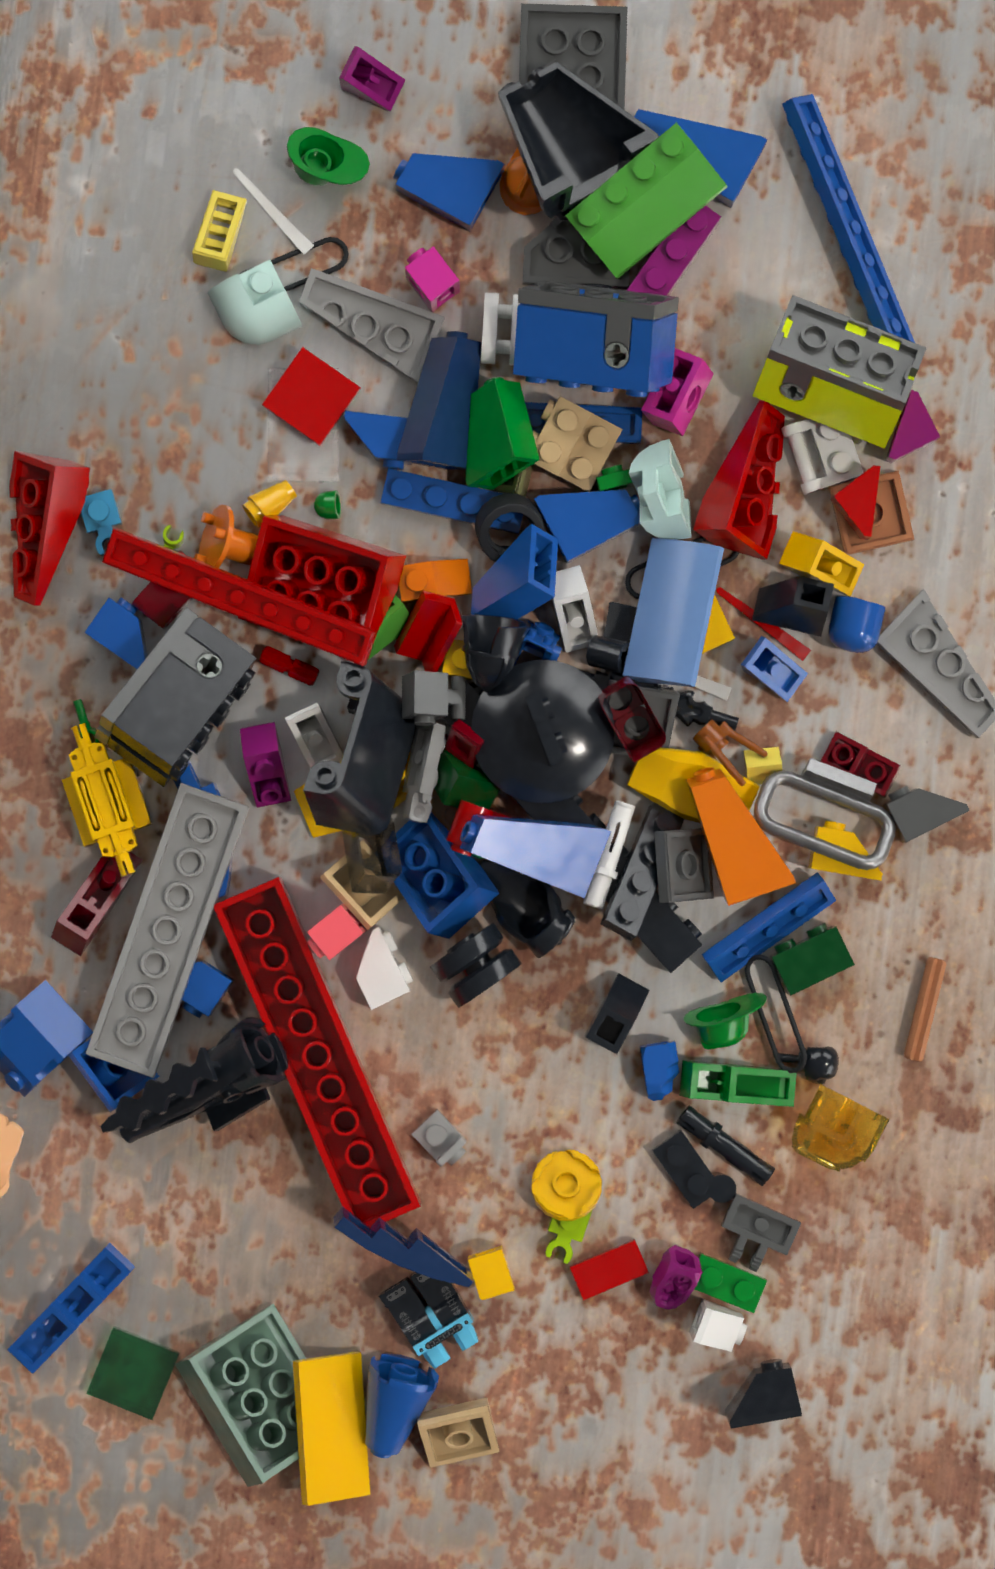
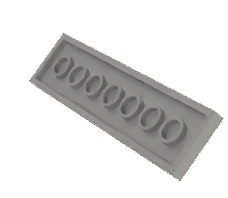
(167, 930)

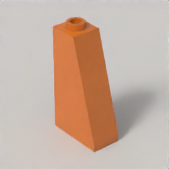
(737, 845)

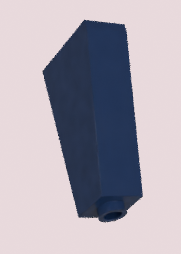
(441, 405)

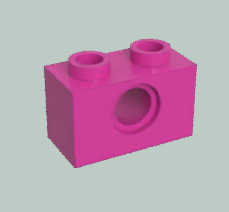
(431, 278)
(677, 402)

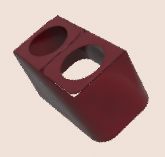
(161, 603)
(656, 736)

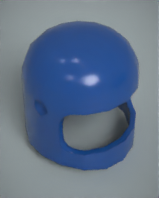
(855, 624)

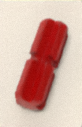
(283, 663)

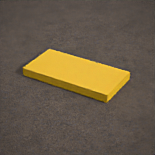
(331, 1428)

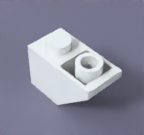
(379, 972)

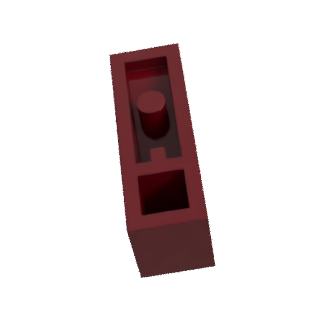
(92, 904)

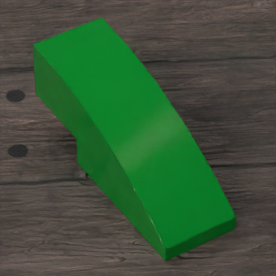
(737, 1083)

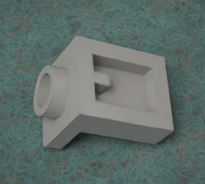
(440, 1139)

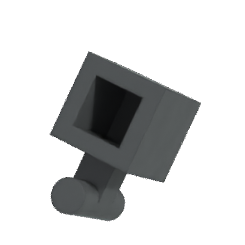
(428, 697)

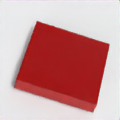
(311, 396)

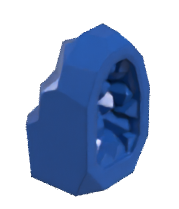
(659, 1068)

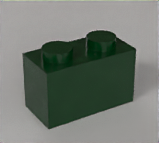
(811, 958)

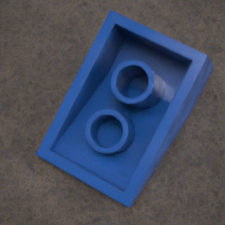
(438, 882)

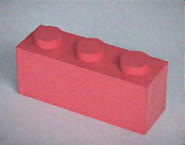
(335, 932)

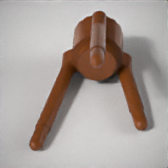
(713, 741)

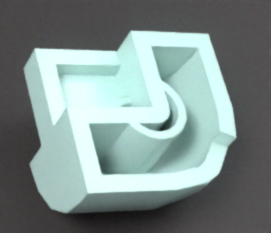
(255, 305)
(661, 492)

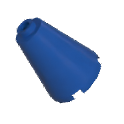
(395, 1401)

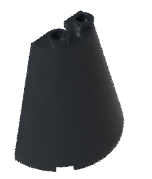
(569, 136)

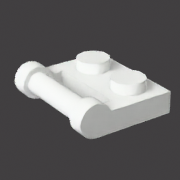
(834, 450)

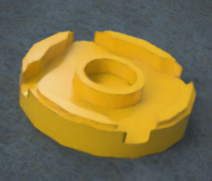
(566, 1185)

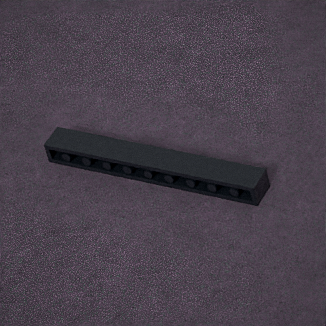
(661, 928)

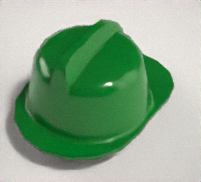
(326, 158)
(724, 1022)

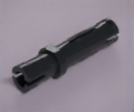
(732, 1150)

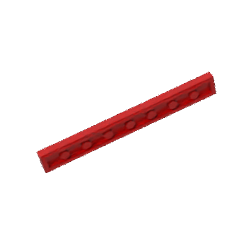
(240, 596)

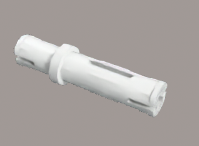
(607, 865)

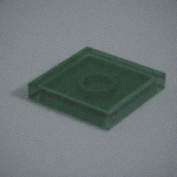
(133, 1373)

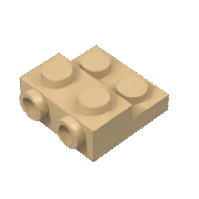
(574, 442)

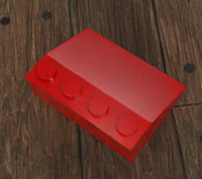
(326, 569)

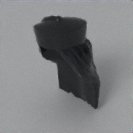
(528, 909)

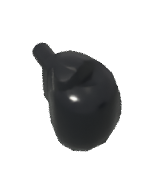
(820, 1063)

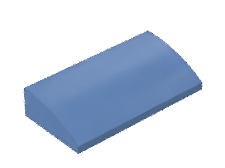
(673, 612)

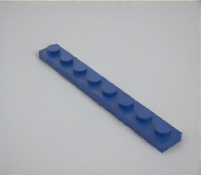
(845, 216)

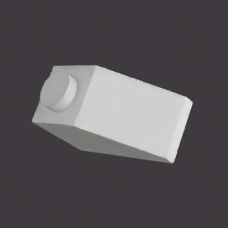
(573, 609)
(717, 1326)

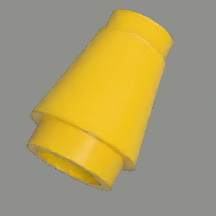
(269, 502)

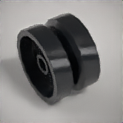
(475, 964)

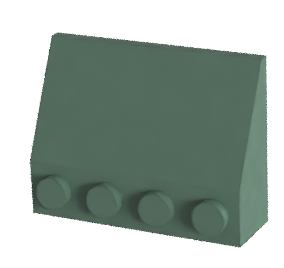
(249, 1393)

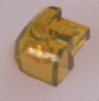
(837, 1130)

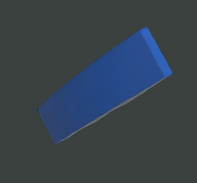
(71, 1308)

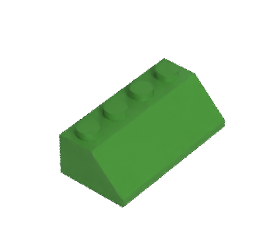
(646, 200)

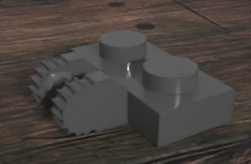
(761, 1225)

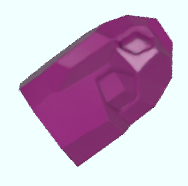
(675, 1278)

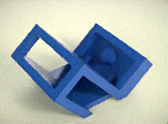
(38, 1037)

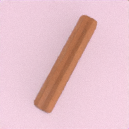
(925, 1009)

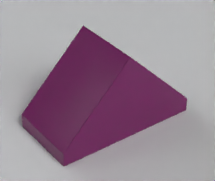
(370, 80)
(913, 429)

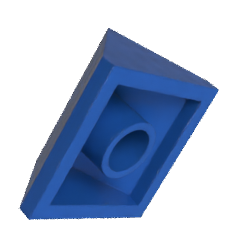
(108, 1079)

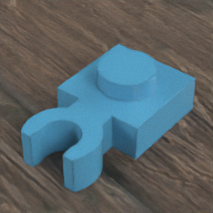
(100, 516)

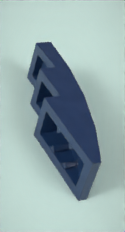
(413, 1253)

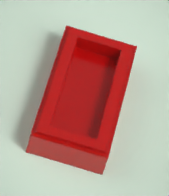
(609, 1269)

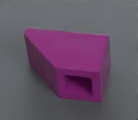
(265, 764)

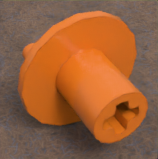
(224, 541)

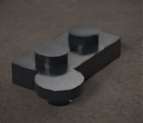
(691, 1173)

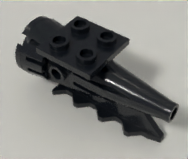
(222, 1081)

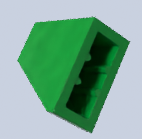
(498, 435)

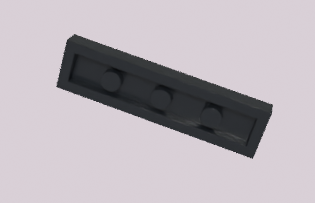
(639, 875)

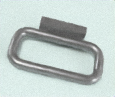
(836, 787)

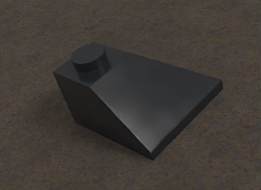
(765, 1396)

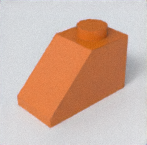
(440, 577)

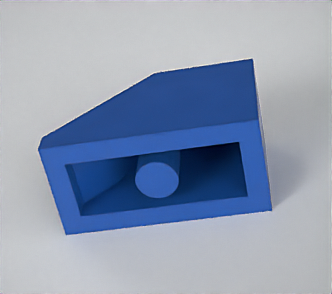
(379, 435)
(120, 631)

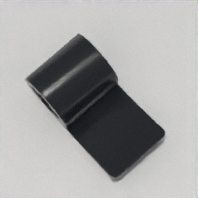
(611, 649)

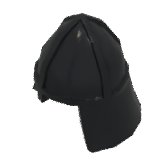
(491, 647)

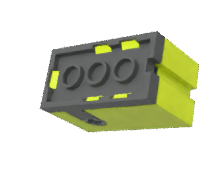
(839, 371)

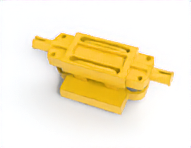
(105, 800)

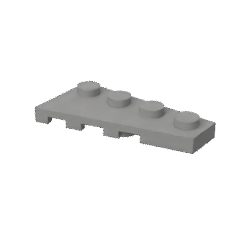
(378, 322)
(931, 656)

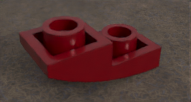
(862, 762)

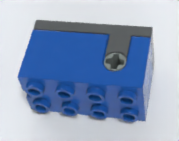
(595, 337)

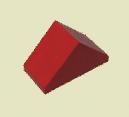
(858, 502)

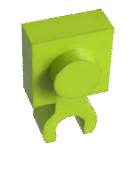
(565, 1233)

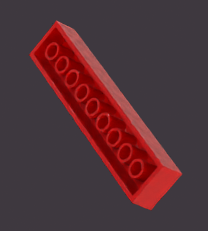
(319, 1051)

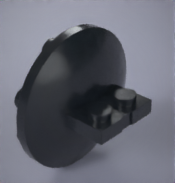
(543, 732)

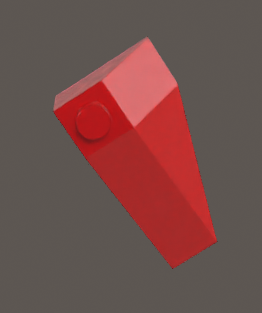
(740, 498)
(47, 508)

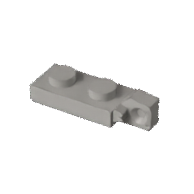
(422, 771)

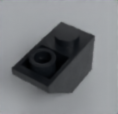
(795, 604)
(617, 1013)

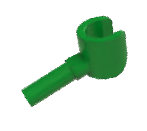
(83, 717)

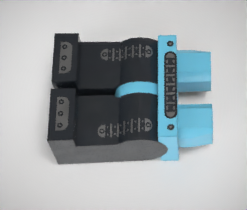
(434, 1323)

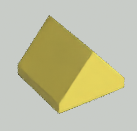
(760, 767)

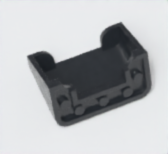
(365, 785)

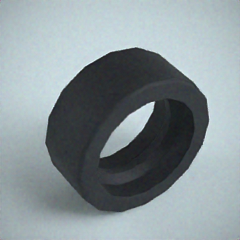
(496, 507)

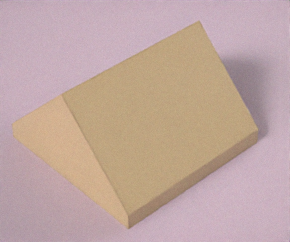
(365, 906)
(458, 1432)

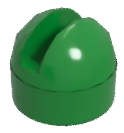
(328, 505)

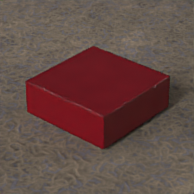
(464, 743)

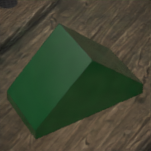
(461, 782)

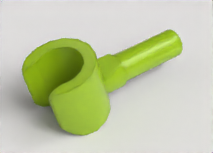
(172, 544)

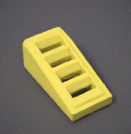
(221, 259)

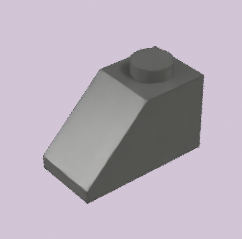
(920, 811)

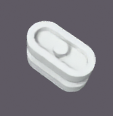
(493, 311)

